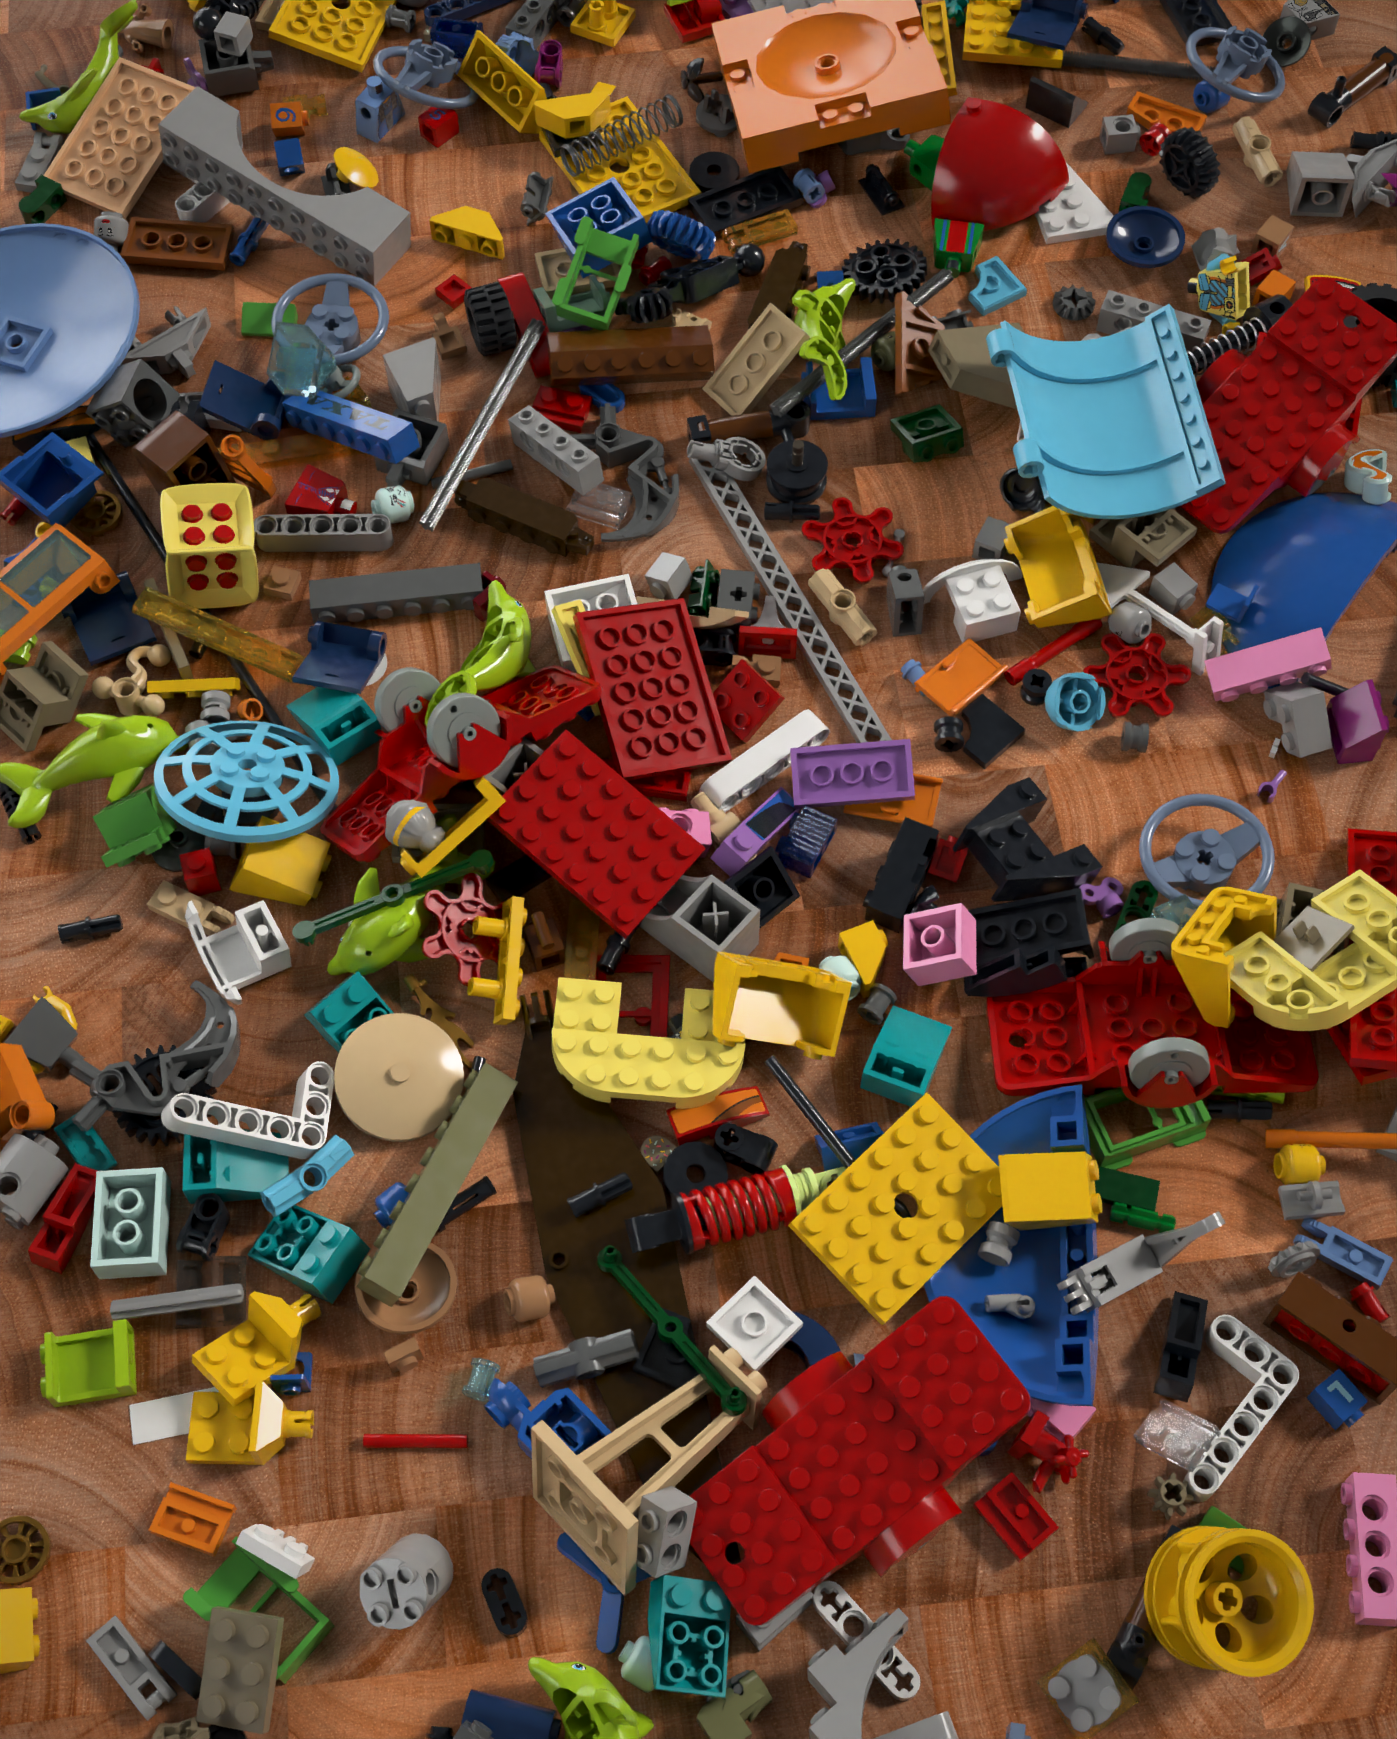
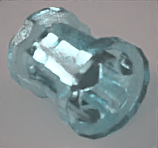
(480, 1379)

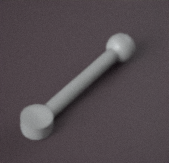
(899, 535)

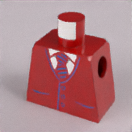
(319, 494)

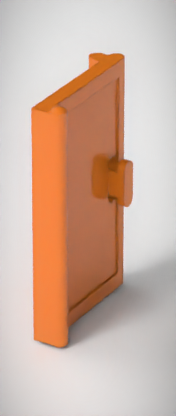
(965, 677)
(921, 809)

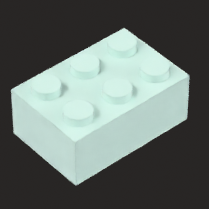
(131, 1223)

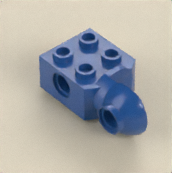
(560, 1411)

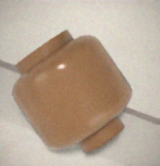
(528, 1298)

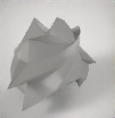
(1212, 244)

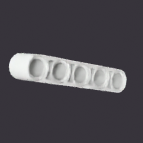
(763, 761)

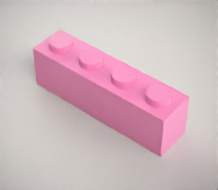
(1268, 665)

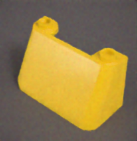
(1057, 568)
(1217, 926)
(778, 1004)

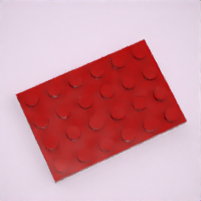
(654, 689)
(595, 833)

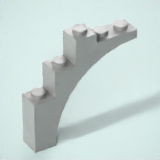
(848, 1677)

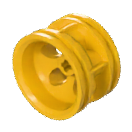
(1188, 1610)

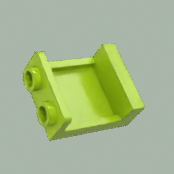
(89, 1365)

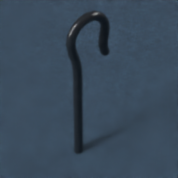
(818, 1121)

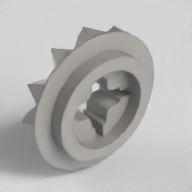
(1294, 1259)

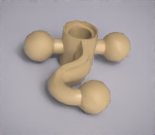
(129, 690)

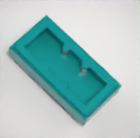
(85, 1147)

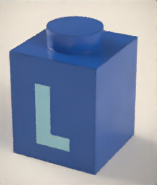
(1338, 1400)

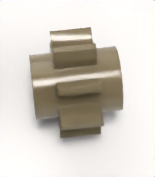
(1168, 1486)

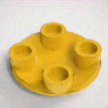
(355, 168)

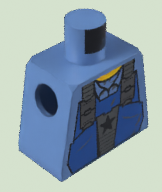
(377, 110)

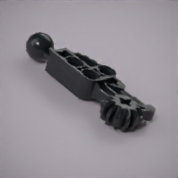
(209, 16)
(691, 284)

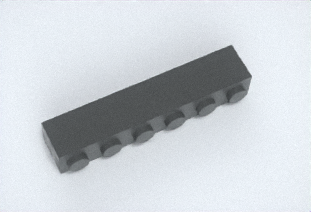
(395, 593)

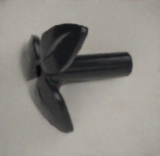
(694, 78)
(925, 900)

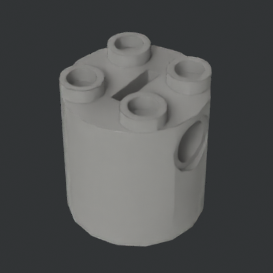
(32, 1173)
(405, 1581)

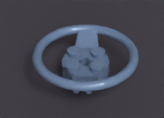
(1237, 56)
(423, 66)
(335, 318)
(1216, 850)

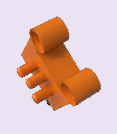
(20, 1094)

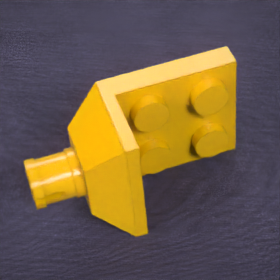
(257, 1347)
(242, 1433)

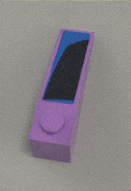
(755, 832)

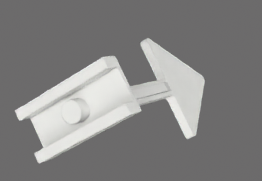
(1121, 584)

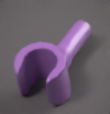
(1272, 786)

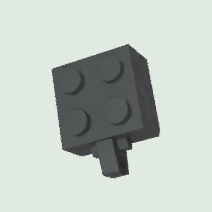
(230, 73)
(422, 462)

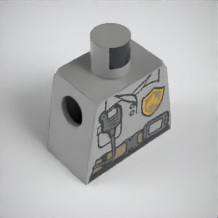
(1317, 14)

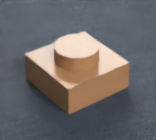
(282, 582)
(403, 1356)

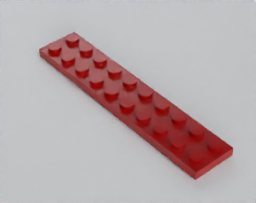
(1375, 1027)

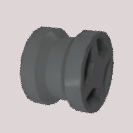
(1134, 737)

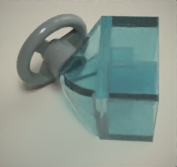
(304, 364)

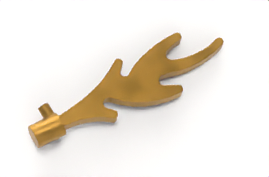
(439, 1015)

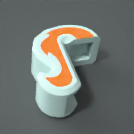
(1368, 476)

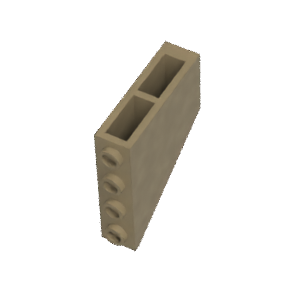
(967, 366)

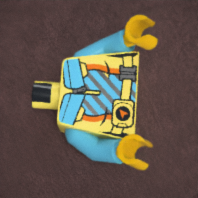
(1223, 290)

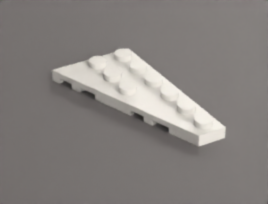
(1073, 213)

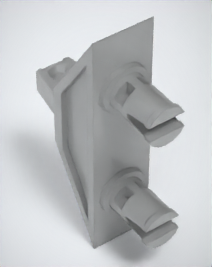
(1369, 181)
(175, 346)

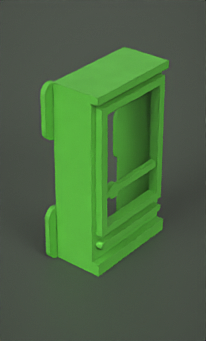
(603, 246)
(1191, 1127)
(231, 1581)

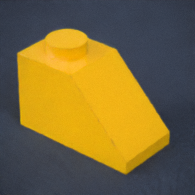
(866, 950)

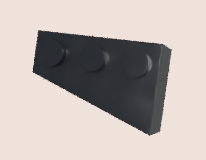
(901, 875)

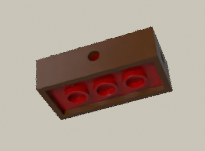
(1336, 1336)

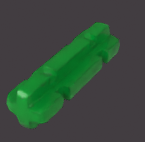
(1142, 1218)

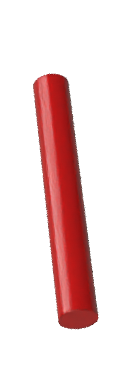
(415, 1441)

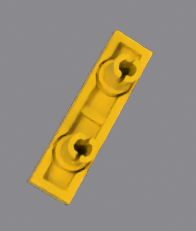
(510, 950)

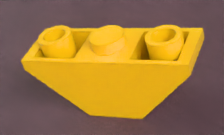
(573, 114)
(468, 229)

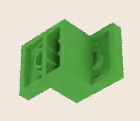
(133, 826)

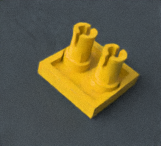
(603, 21)

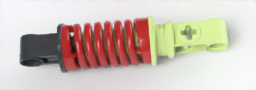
(730, 1209)

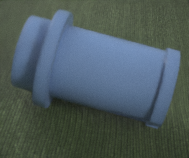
(912, 671)

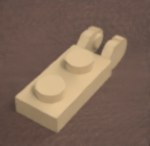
(172, 903)

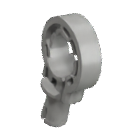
(722, 456)

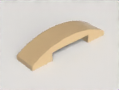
(717, 616)

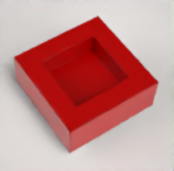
(452, 291)

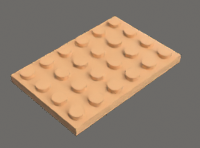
(118, 138)

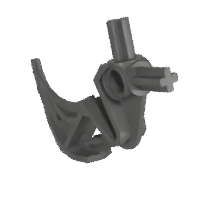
(620, 446)
(208, 1047)

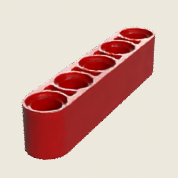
(523, 310)

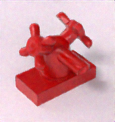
(1051, 1451)

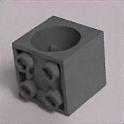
(132, 402)

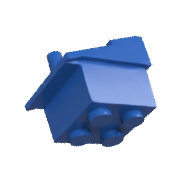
(52, 480)

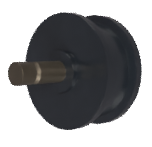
(796, 472)

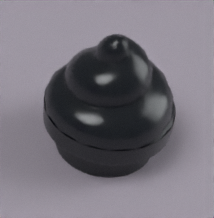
(210, 812)

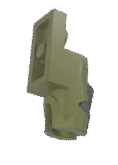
(743, 1701)

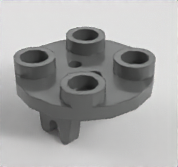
(716, 114)

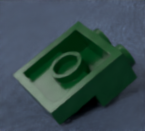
(928, 433)

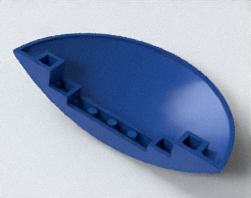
(1308, 563)
(1052, 1348)

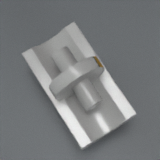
(1311, 1200)

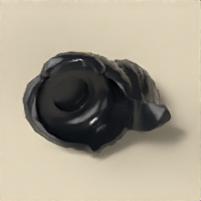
(1022, 493)

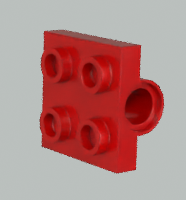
(694, 18)
(745, 700)

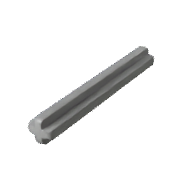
(177, 1301)

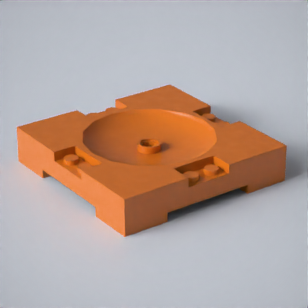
(828, 76)

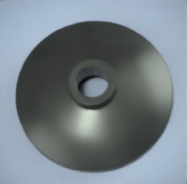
(1287, 30)
(168, 854)

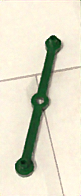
(306, 931)
(732, 1399)

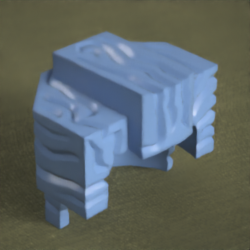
(520, 50)

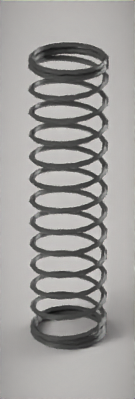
(666, 115)

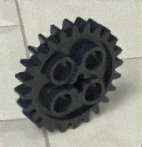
(885, 270)
(142, 1124)

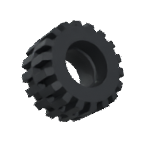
(490, 318)

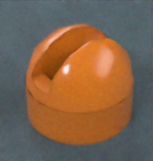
(253, 712)

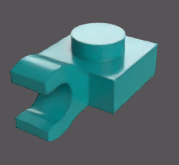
(955, 9)

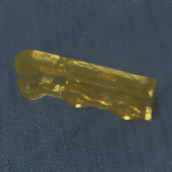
(760, 230)

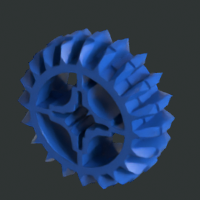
(681, 235)

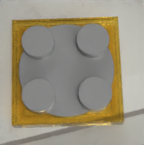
(1087, 1691)

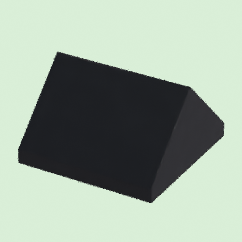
(1054, 102)
(765, 885)

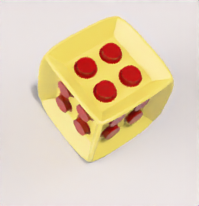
(209, 544)

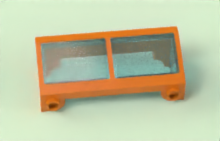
(44, 583)

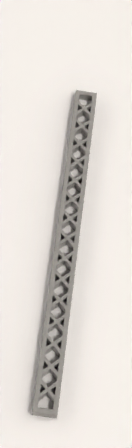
(793, 595)

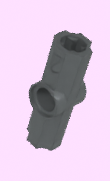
(586, 1358)

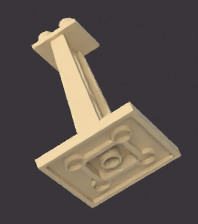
(589, 1510)

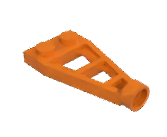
(244, 468)

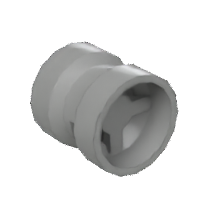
(215, 706)
(999, 1243)

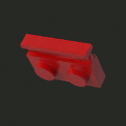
(563, 407)
(1015, 1517)

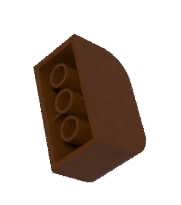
(180, 454)

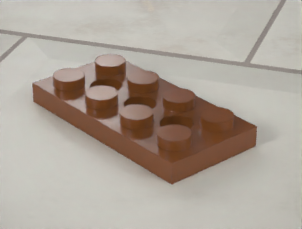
(168, 233)

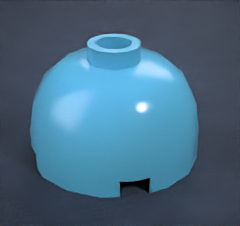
(1075, 701)

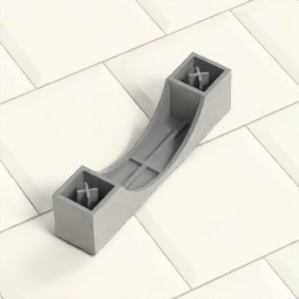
(351, 229)
(695, 914)

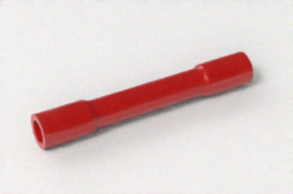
(1076, 633)

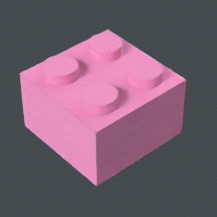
(939, 944)

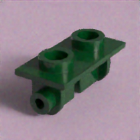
(706, 582)

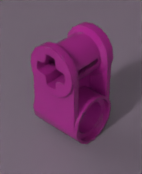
(550, 63)

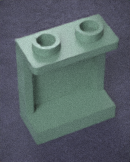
(592, 301)

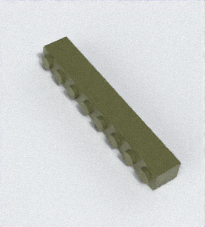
(436, 1186)

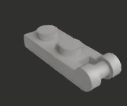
(38, 160)
(130, 1666)

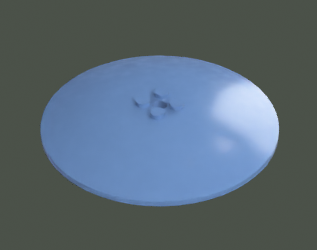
(72, 313)

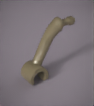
(47, 82)

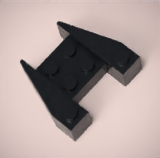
(1016, 854)

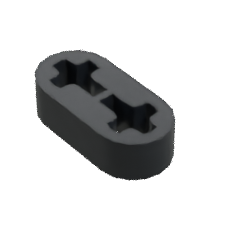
(512, 1599)
(176, 1668)

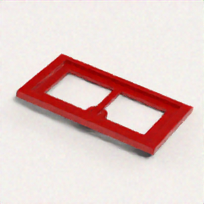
(660, 967)

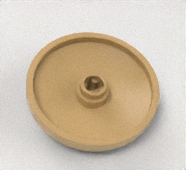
(398, 1077)

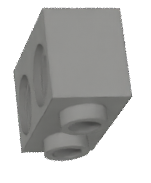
(664, 1530)

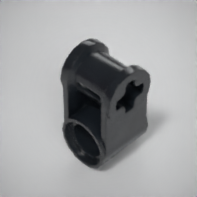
(712, 643)
(748, 1151)
(202, 1233)

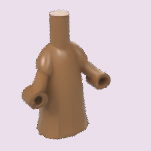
(148, 31)

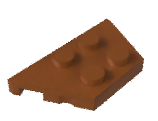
(912, 340)

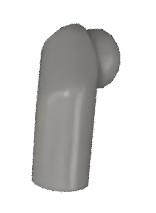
(1013, 1304)

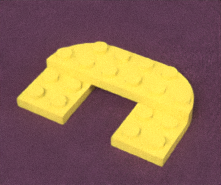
(1340, 987)
(639, 1066)

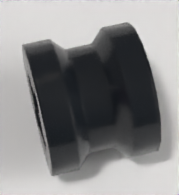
(1034, 694)
(948, 734)

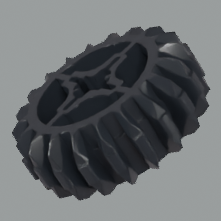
(1189, 162)

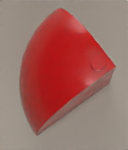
(995, 167)

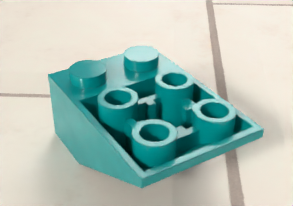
(336, 721)
(346, 1009)
(905, 1056)
(229, 1169)
(310, 1251)
(689, 1635)

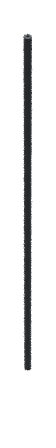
(153, 535)

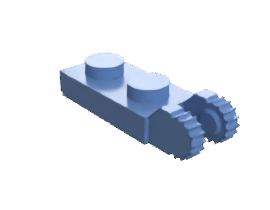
(1347, 1253)

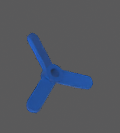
(612, 1598)

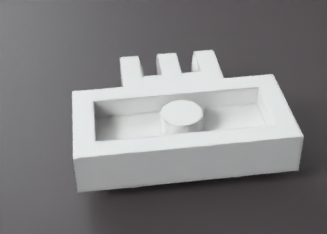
(276, 1550)

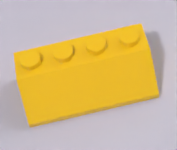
(502, 83)

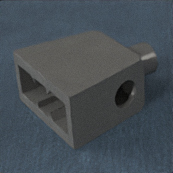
(905, 587)

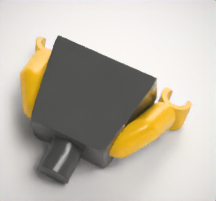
(47, 1034)

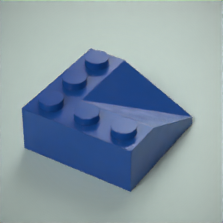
(611, 213)

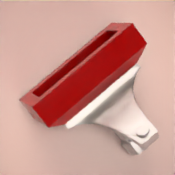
(768, 635)

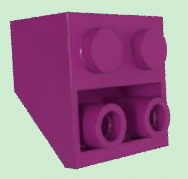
(1357, 723)

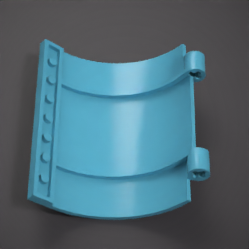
(1110, 419)

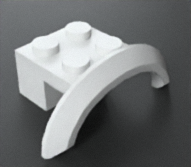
(980, 597)
(241, 952)

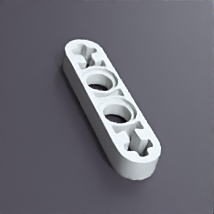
(855, 1611)

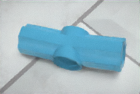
(293, 1189)

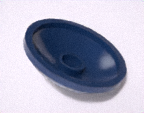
(1145, 237)

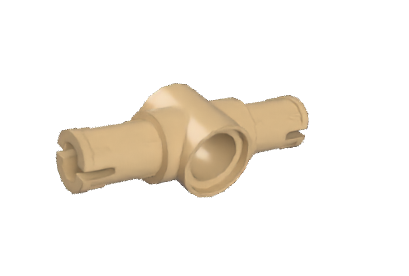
(720, 823)

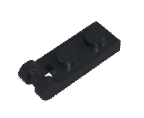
(517, 878)

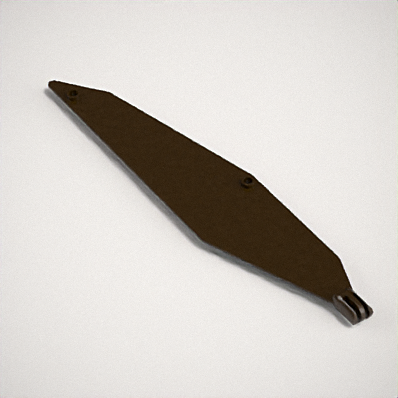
(566, 1149)

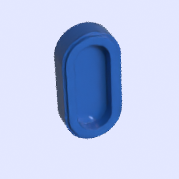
(605, 394)

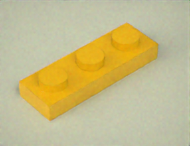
(192, 687)

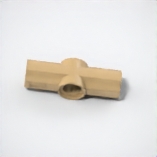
(1257, 151)
(834, 597)

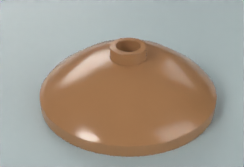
(433, 1296)

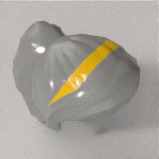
(413, 826)

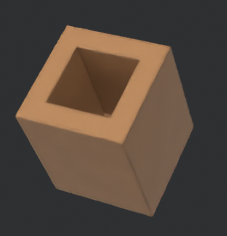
(1274, 235)

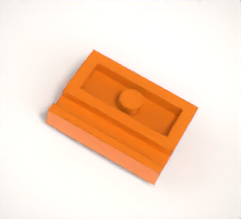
(192, 1519)

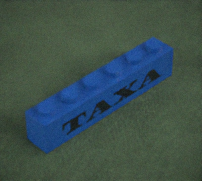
(352, 425)

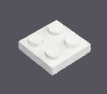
(754, 1324)

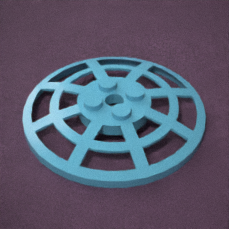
(263, 779)

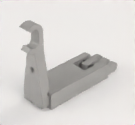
(1130, 1265)

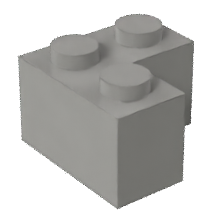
(1302, 717)

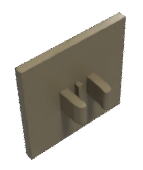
(1313, 936)

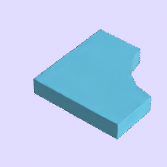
(995, 287)

